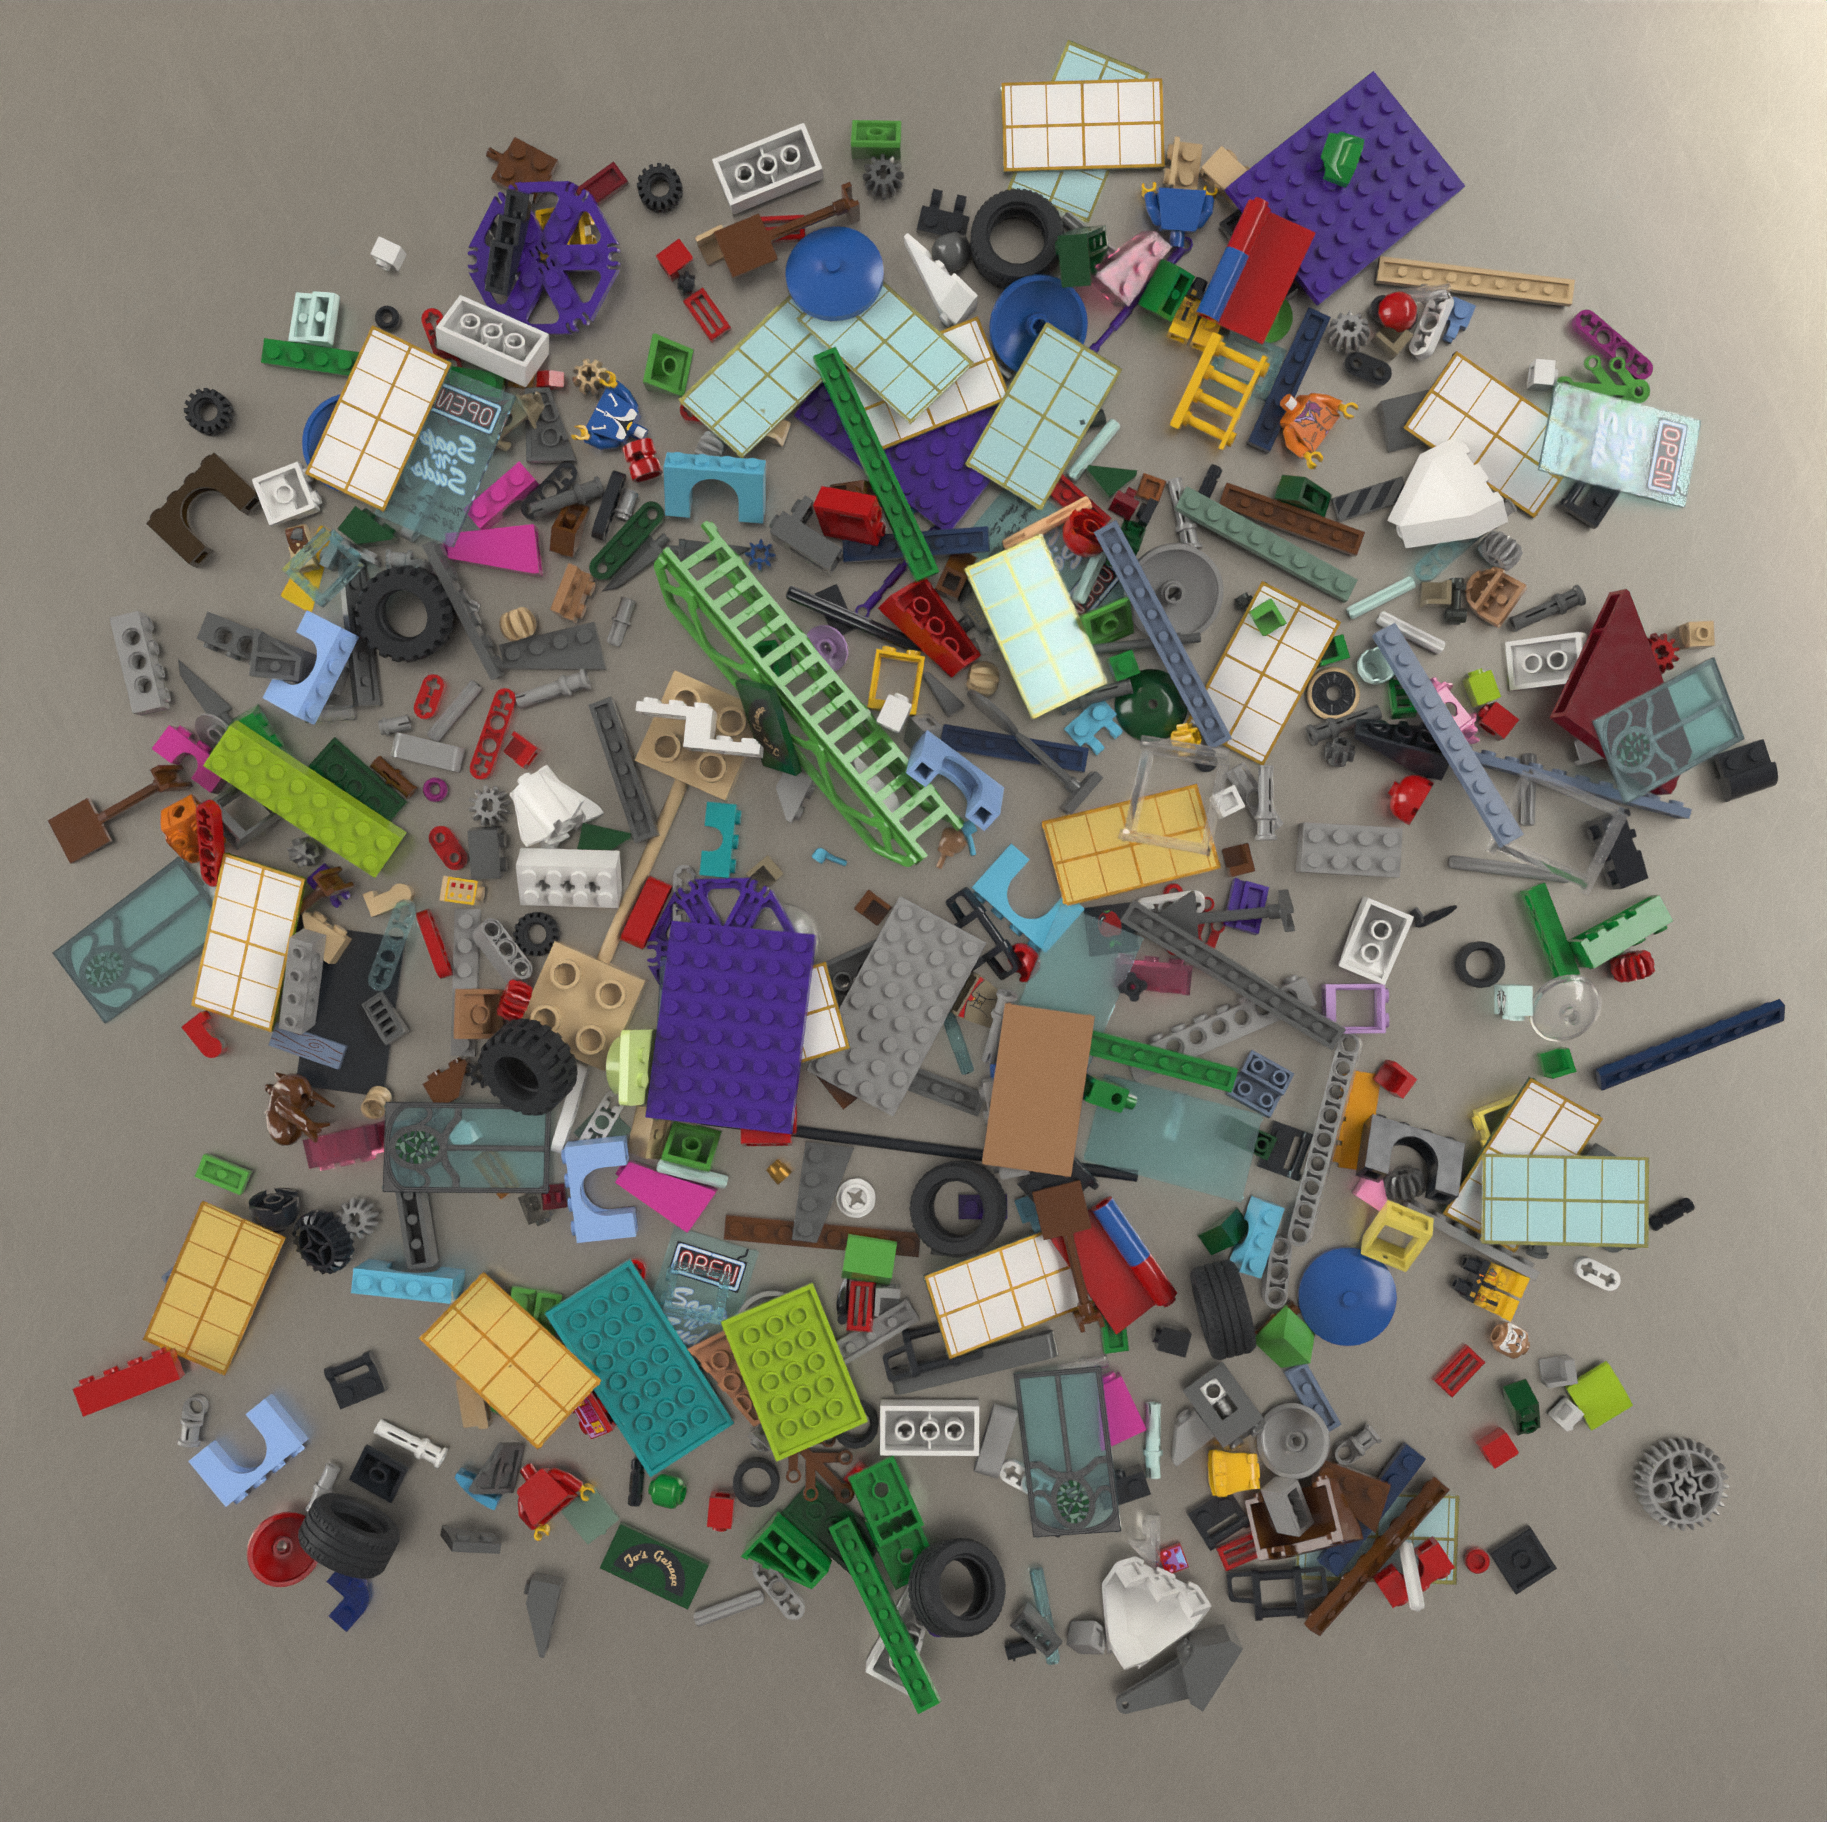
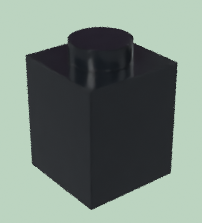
(1171, 1339)

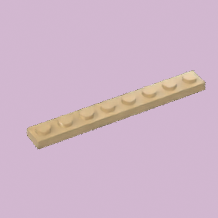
(1476, 281)

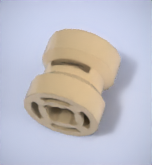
(374, 1102)

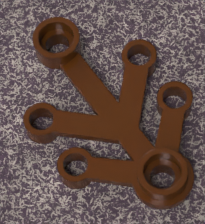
(814, 1462)

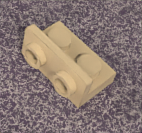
(1184, 165)

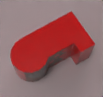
(204, 1036)

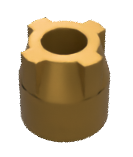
(778, 1171)

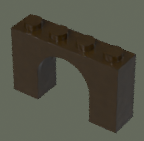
(172, 519)

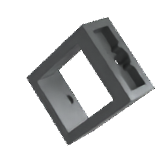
(231, 829)

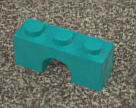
(721, 861)

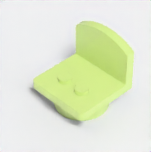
(631, 1065)

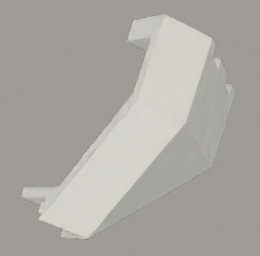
(1446, 499)
(1147, 1611)

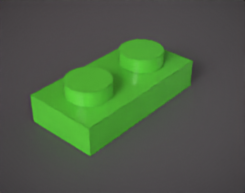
(223, 1174)

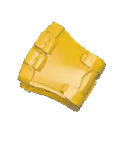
(1232, 1472)

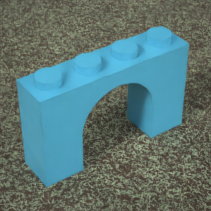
(742, 474)
(993, 888)
(378, 1279)

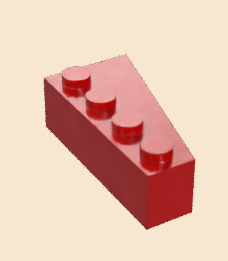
(931, 626)
(128, 1381)

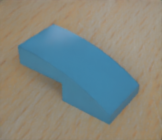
(465, 1479)

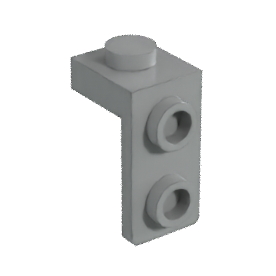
(330, 555)

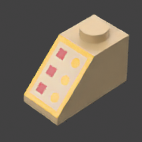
(462, 890)

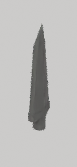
(688, 547)
(640, 560)
(205, 696)

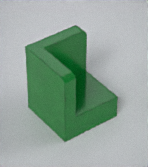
(1336, 652)
(1556, 1062)

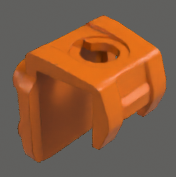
(180, 828)

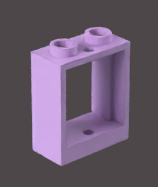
(1381, 996)

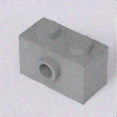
(1287, 1506)

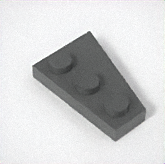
(549, 440)

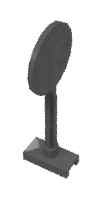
(1078, 789)

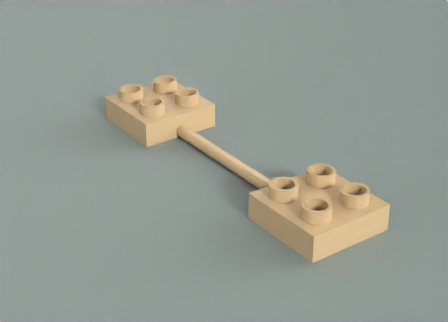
(586, 994)

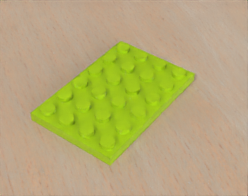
(794, 1371)

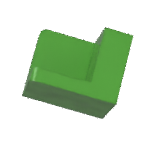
(1267, 617)

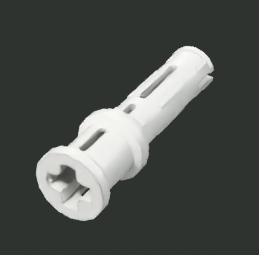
(383, 1429)

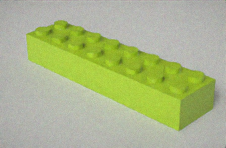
(304, 798)

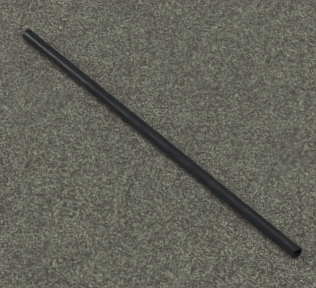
(927, 1148)

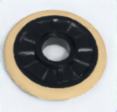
(1340, 679)

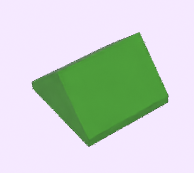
(876, 137)
(667, 366)
(1109, 621)
(691, 1146)
(869, 1259)
(1286, 1339)

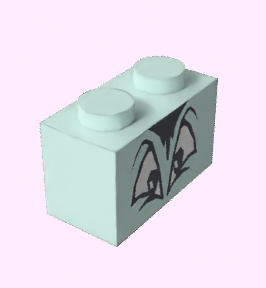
(1513, 1001)

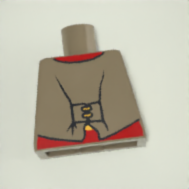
(976, 1001)

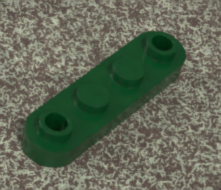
(627, 541)

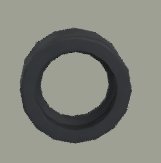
(1499, 964)
(860, 1442)
(742, 1495)

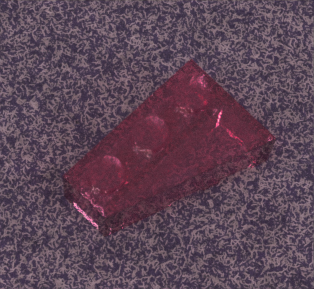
(1130, 267)
(1162, 976)
(345, 1146)

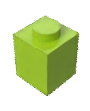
(1481, 687)

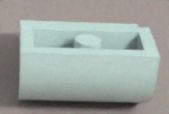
(314, 318)

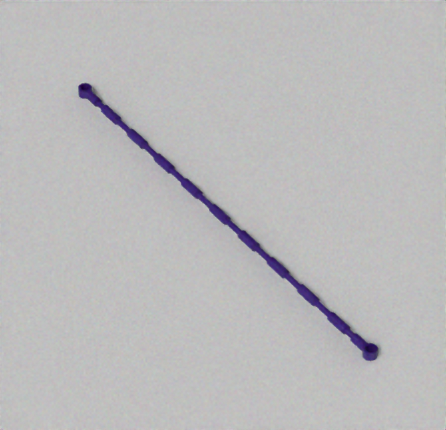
(1114, 326)

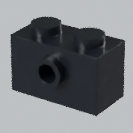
(1131, 1484)

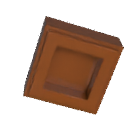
(1150, 488)

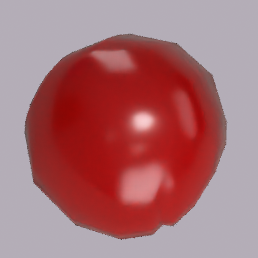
(1398, 311)
(1028, 957)

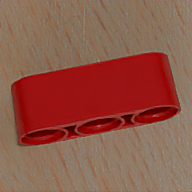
(646, 912)

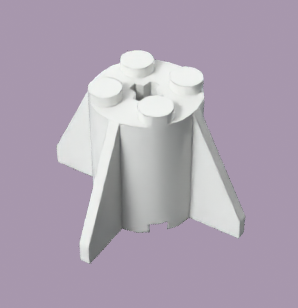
(549, 809)

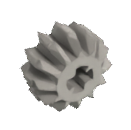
(1348, 332)
(711, 445)
(1500, 550)
(498, 805)
(366, 1221)

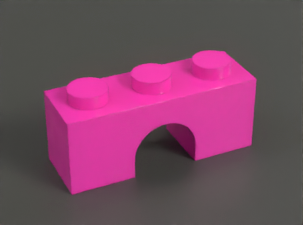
(512, 486)
(177, 744)

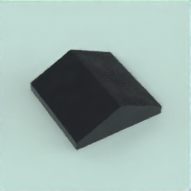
(379, 1473)

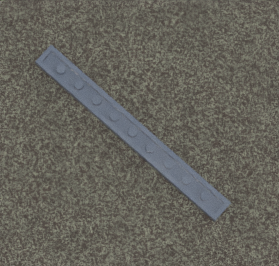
(1162, 634)
(1447, 735)
(1602, 790)

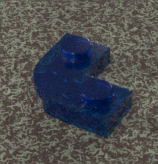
(355, 1599)

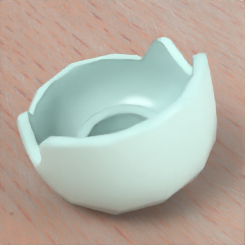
(1374, 667)

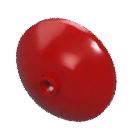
(279, 1565)

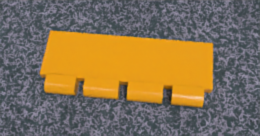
(1360, 1107)

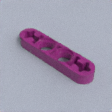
(1615, 341)

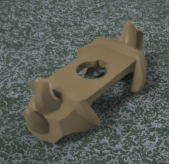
(525, 408)

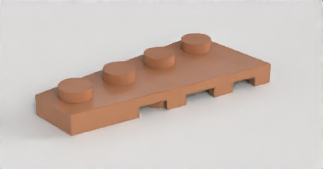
(720, 1362)

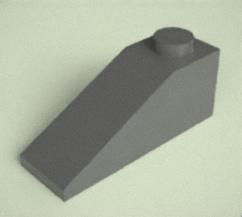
(542, 1606)

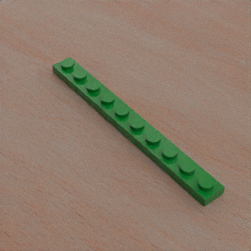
(340, 361)
(875, 464)

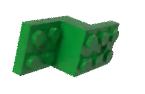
(890, 1519)

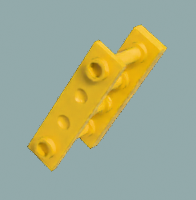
(1195, 394)

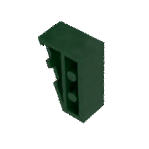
(1080, 253)

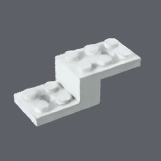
(699, 727)

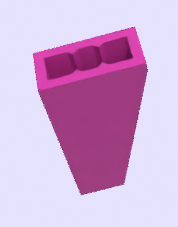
(503, 549)
(669, 1195)

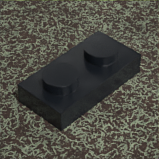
(834, 595)

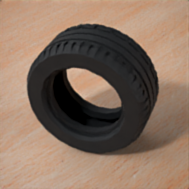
(1004, 206)
(924, 1217)
(1223, 1309)
(348, 1536)
(987, 1581)

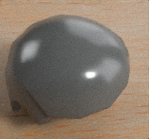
(952, 251)

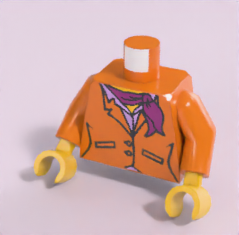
(1309, 421)

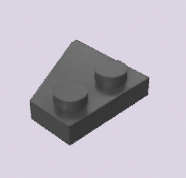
(274, 660)
(500, 1470)

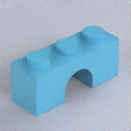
(1263, 1223)

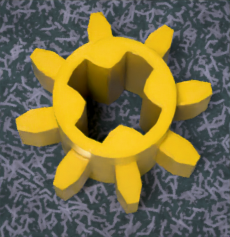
(1186, 733)

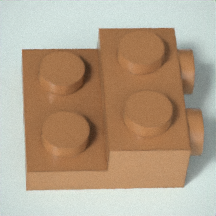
(573, 593)
(477, 1013)

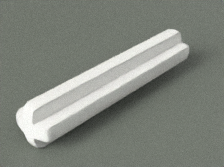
(1412, 633)
(1411, 1576)

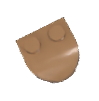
(1493, 595)

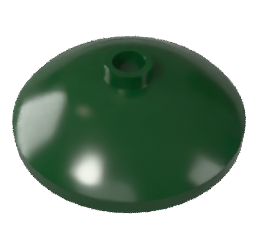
(1134, 711)

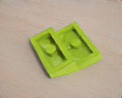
(1599, 1395)

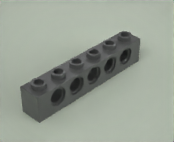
(215, 628)

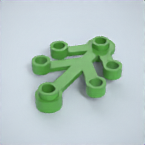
(1607, 385)

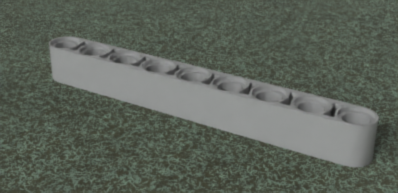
(1317, 1149)

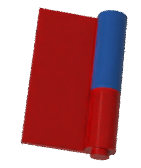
(1255, 272)
(1118, 1267)

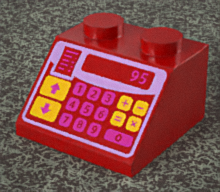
(594, 1417)

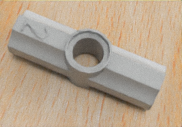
(1245, 785)

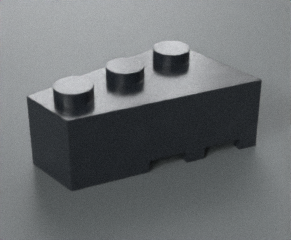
(1624, 863)

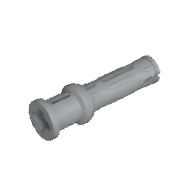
(1189, 527)
(564, 686)
(1266, 815)
(992, 1045)

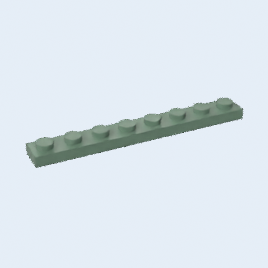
(1265, 544)

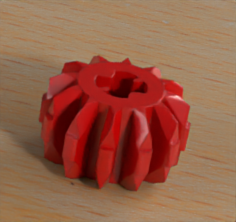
(1665, 649)
(1632, 966)
(514, 1000)

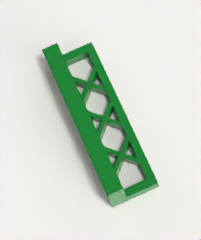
(1549, 931)

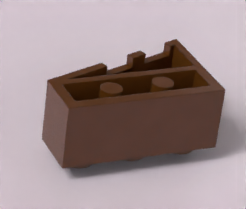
(1363, 1492)

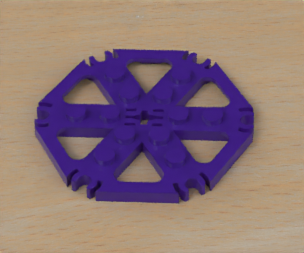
(566, 259)
(701, 911)

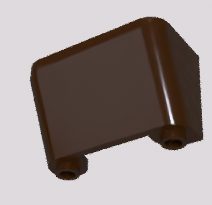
(1332, 1524)

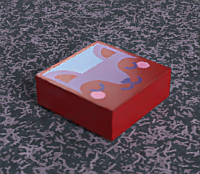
(1173, 1558)

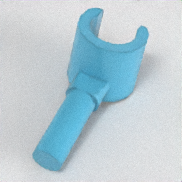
(968, 829)
(821, 854)

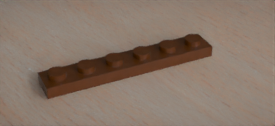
(1292, 519)

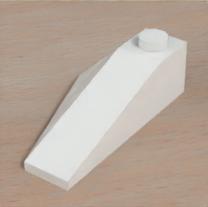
(950, 294)

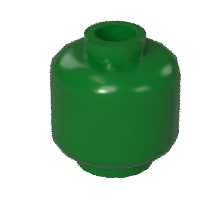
(667, 1491)

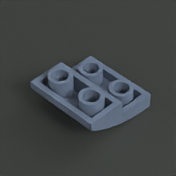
(1260, 1084)

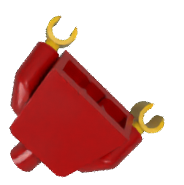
(546, 1495)

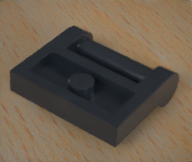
(1593, 507)
(1281, 1150)
(358, 1387)
(1214, 1511)

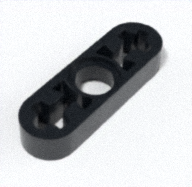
(556, 473)
(609, 503)

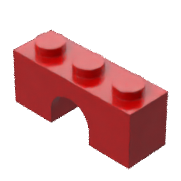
(1432, 1565)

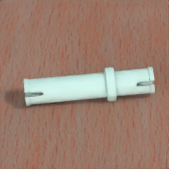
(1153, 1447)

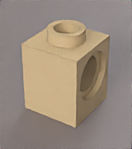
(1696, 635)

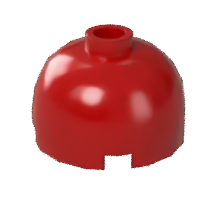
(1080, 535)
(1408, 797)

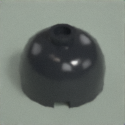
(275, 1210)

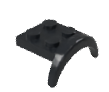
(1038, 1180)

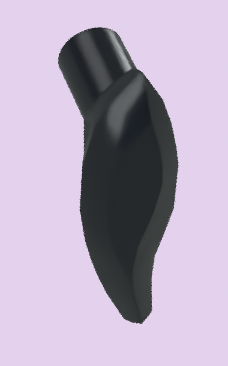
(1434, 916)
(843, 1302)

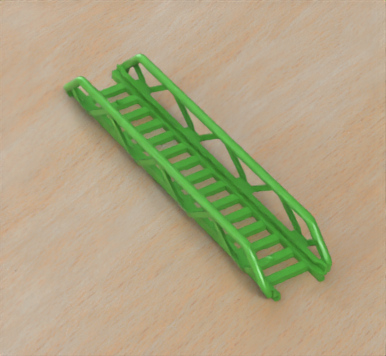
(824, 680)

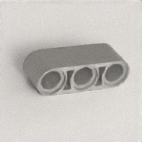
(427, 752)
(501, 939)
(1280, 1282)
(995, 1441)

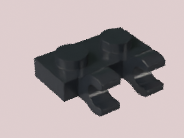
(940, 222)

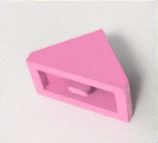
(1371, 1192)

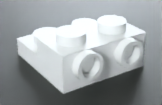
(287, 494)

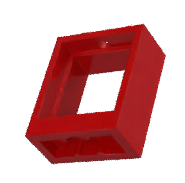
(833, 502)

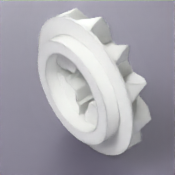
(858, 1209)

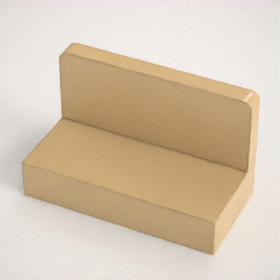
(648, 1135)
(473, 1408)

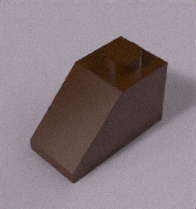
(569, 529)

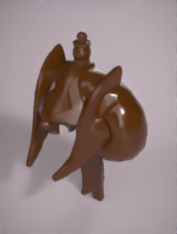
(287, 1106)

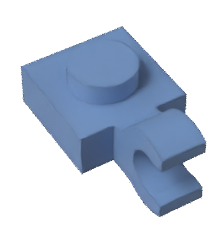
(1458, 318)

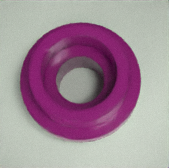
(427, 789)

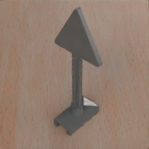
(1184, 913)

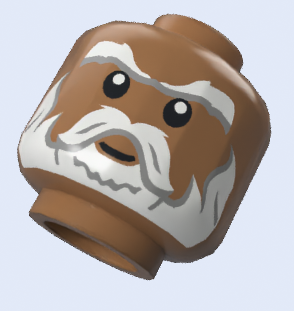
(1510, 1340)

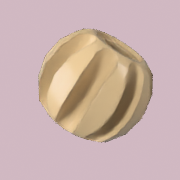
(585, 371)
(517, 624)
(983, 678)

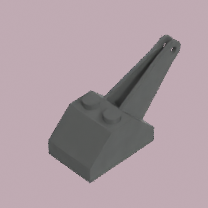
(1194, 1675)

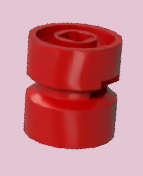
(645, 468)

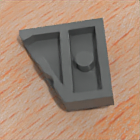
(469, 1541)

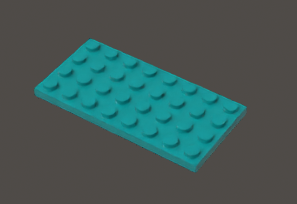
(644, 1367)

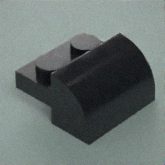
(1745, 770)

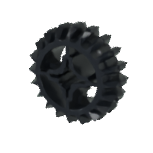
(323, 1241)

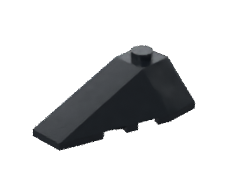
(1405, 744)

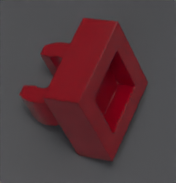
(1124, 503)
(556, 1198)

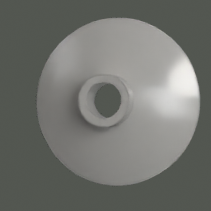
(210, 729)

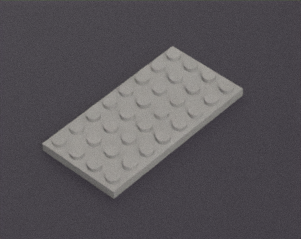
(899, 1004)

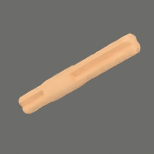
(1046, 524)

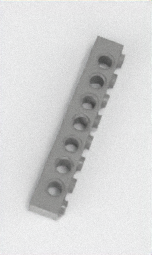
(1254, 1021)

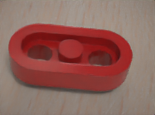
(448, 847)

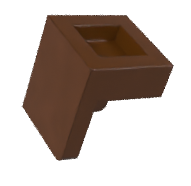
(1238, 860)
(873, 907)

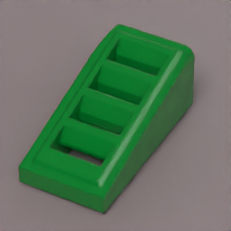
(1395, 712)

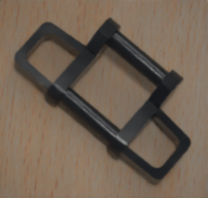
(1001, 944)
(917, 1369)
(1294, 1573)

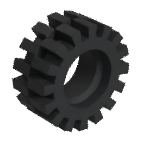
(659, 173)
(198, 401)
(524, 925)

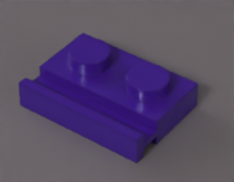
(1244, 896)

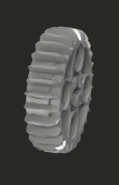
(1673, 1478)

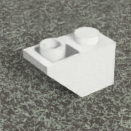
(894, 712)

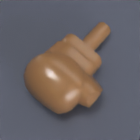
(950, 843)

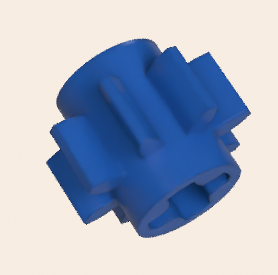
(760, 547)

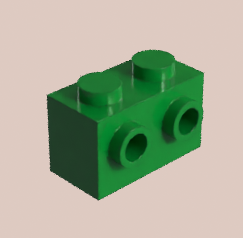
(1166, 290)

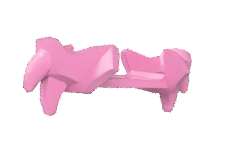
(1463, 719)

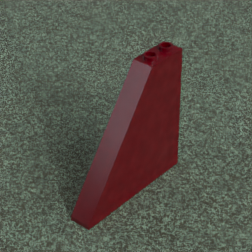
(1609, 673)

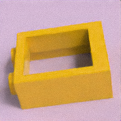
(890, 653)

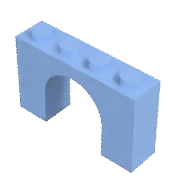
(333, 650)
(933, 757)
(591, 1221)
(231, 1480)

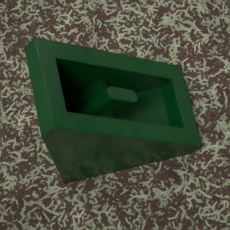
(1109, 479)
(1224, 1232)

